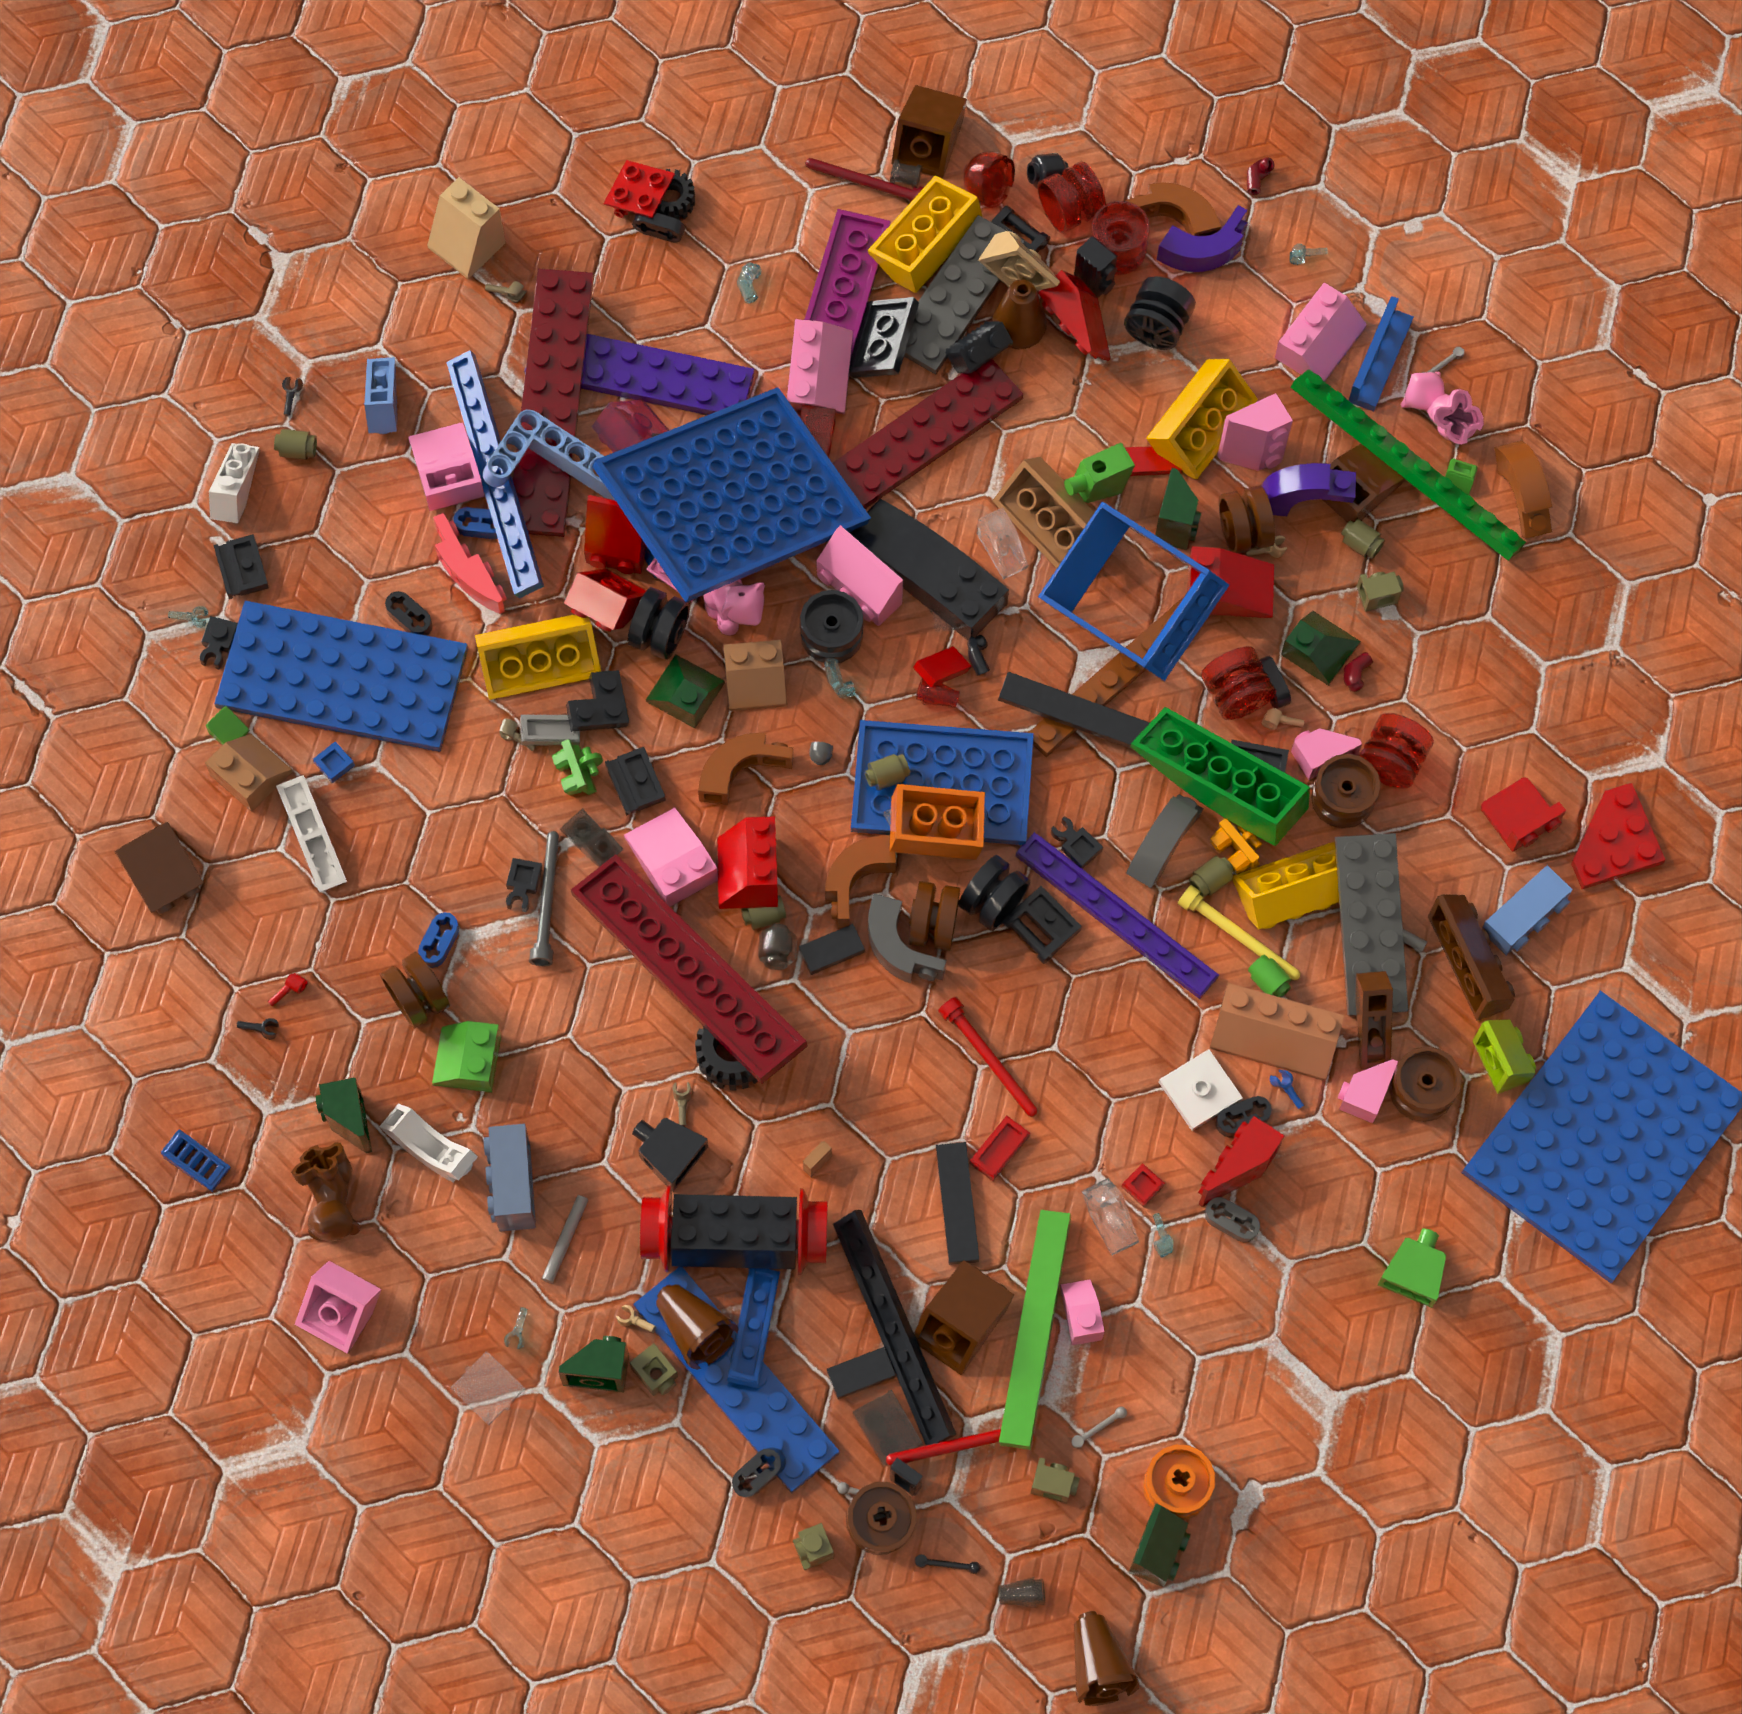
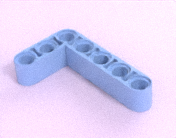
(557, 455)

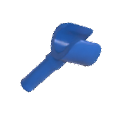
(1286, 1084)

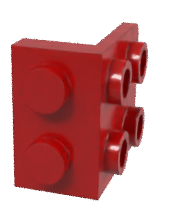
(1521, 814)

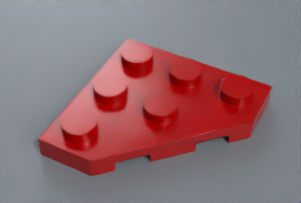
(1616, 840)

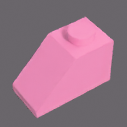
(1316, 747)
(1366, 1091)
(1082, 1312)

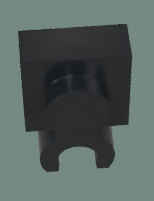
(217, 638)
(1078, 845)
(522, 879)

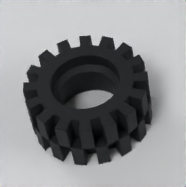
(684, 203)

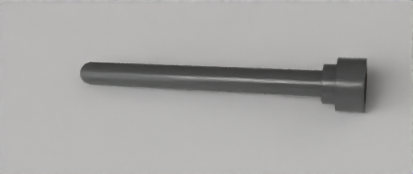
(541, 953)

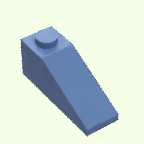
(381, 395)

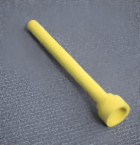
(1194, 901)

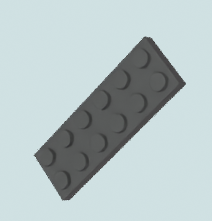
(953, 298)
(1371, 913)

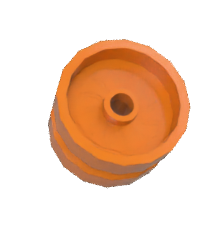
(1191, 1468)

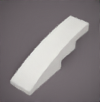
(311, 833)

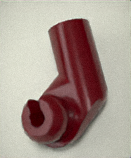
(1256, 173)
(1353, 671)

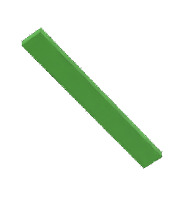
(1035, 1330)

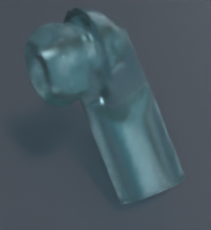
(835, 680)

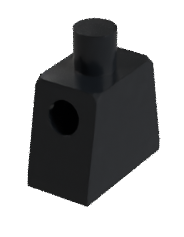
(669, 1149)

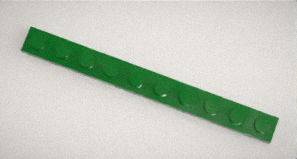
(1408, 464)

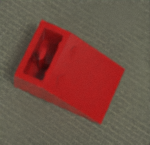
(1078, 313)
(1246, 1161)

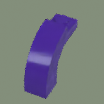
(1203, 252)
(1308, 482)

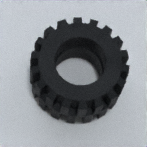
(716, 1068)

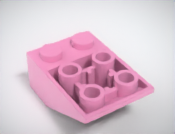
(446, 466)

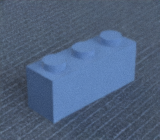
(1528, 911)

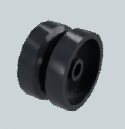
(658, 623)
(831, 626)
(994, 892)

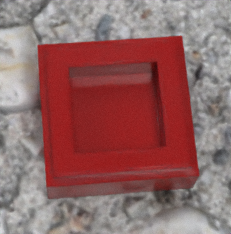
(1143, 1185)

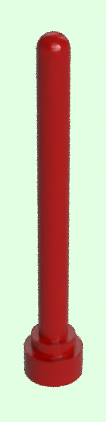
(954, 1012)
(945, 1447)

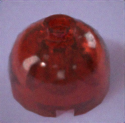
(988, 177)

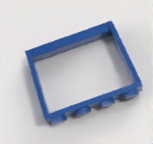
(1087, 559)

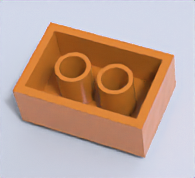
(937, 821)

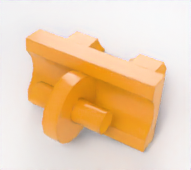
(1245, 855)

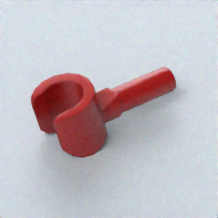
(293, 982)

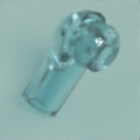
(744, 282)

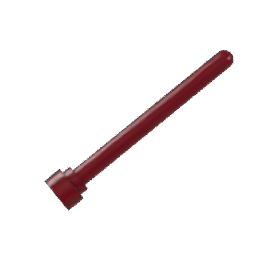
(863, 179)

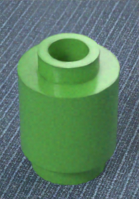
(1270, 976)

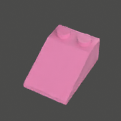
(672, 857)

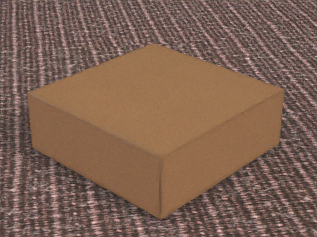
(817, 1158)

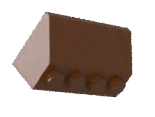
(1471, 956)

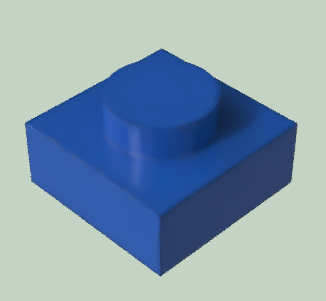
(333, 762)

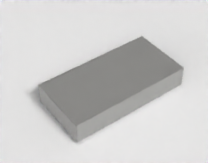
(546, 730)

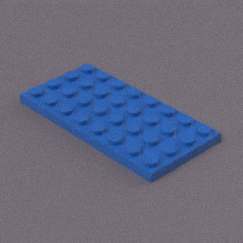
(342, 676)

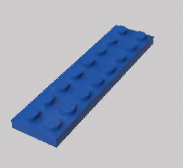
(763, 1414)

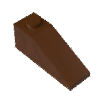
(1374, 1018)

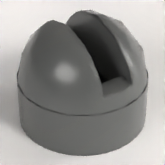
(820, 752)

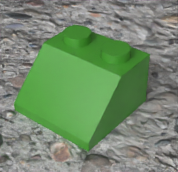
(467, 1056)

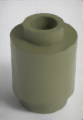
(295, 444)
(1362, 538)
(887, 771)
(1212, 876)
(763, 916)

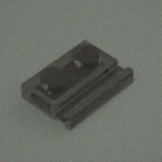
(886, 1426)

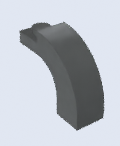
(1163, 839)
(889, 948)

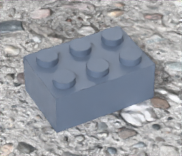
(510, 1177)

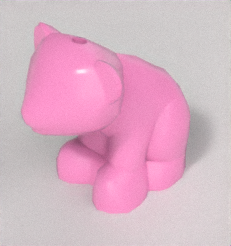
(1452, 413)
(735, 605)

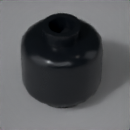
(1044, 166)

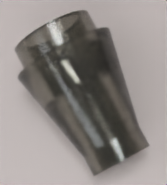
(1023, 1593)

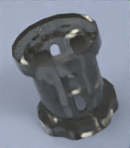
(905, 174)

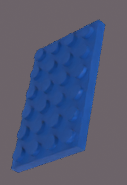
(949, 759)

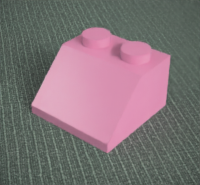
(337, 1306)

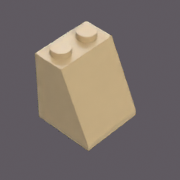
(465, 228)

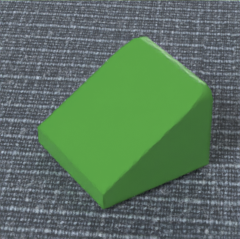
(1461, 474)
(226, 726)

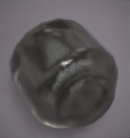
(777, 947)

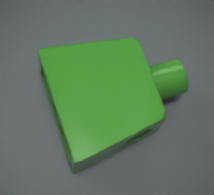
(1101, 474)
(1416, 1269)

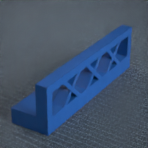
(1380, 357)

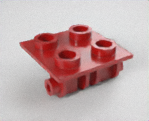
(638, 189)

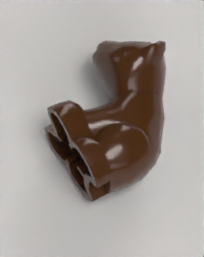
(328, 1177)

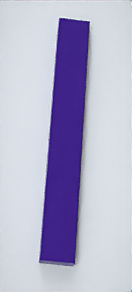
(1117, 915)

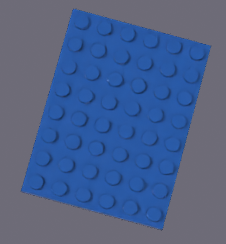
(730, 493)
(1605, 1136)

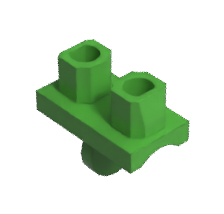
(582, 764)

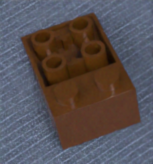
(1373, 482)

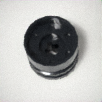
(1159, 313)

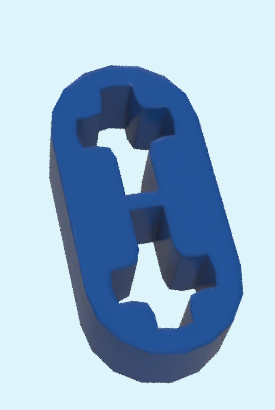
(479, 524)
(444, 943)

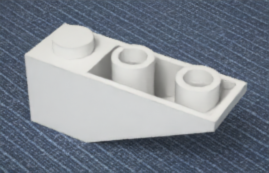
(232, 483)

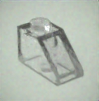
(1002, 543)
(1110, 1216)

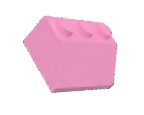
(1321, 333)
(819, 365)
(1256, 435)
(860, 574)

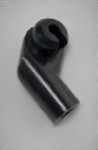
(975, 655)

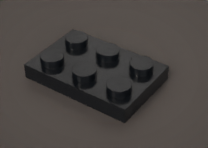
(883, 337)

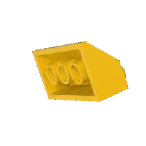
(925, 233)
(1195, 421)
(537, 655)
(1289, 886)

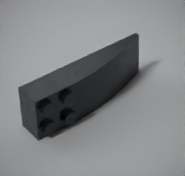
(933, 569)

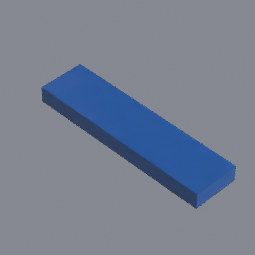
(753, 1327)

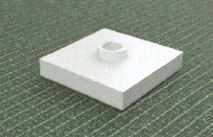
(1200, 1090)

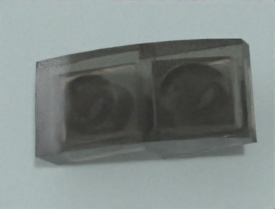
(590, 838)

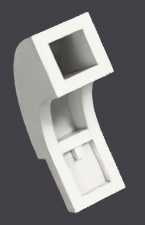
(428, 1145)

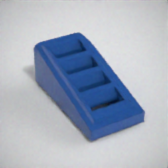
(174, 1146)

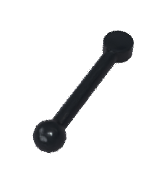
(921, 1561)

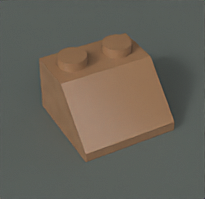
(755, 675)
(247, 770)

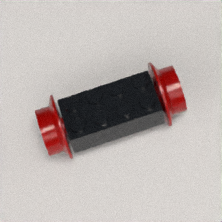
(733, 1231)

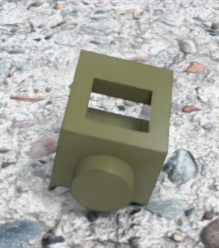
(1379, 590)
(651, 1360)
(1054, 1482)
(813, 1546)

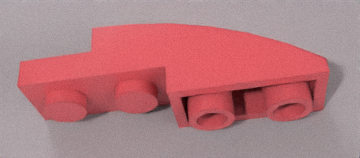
(467, 570)

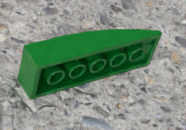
(1223, 776)

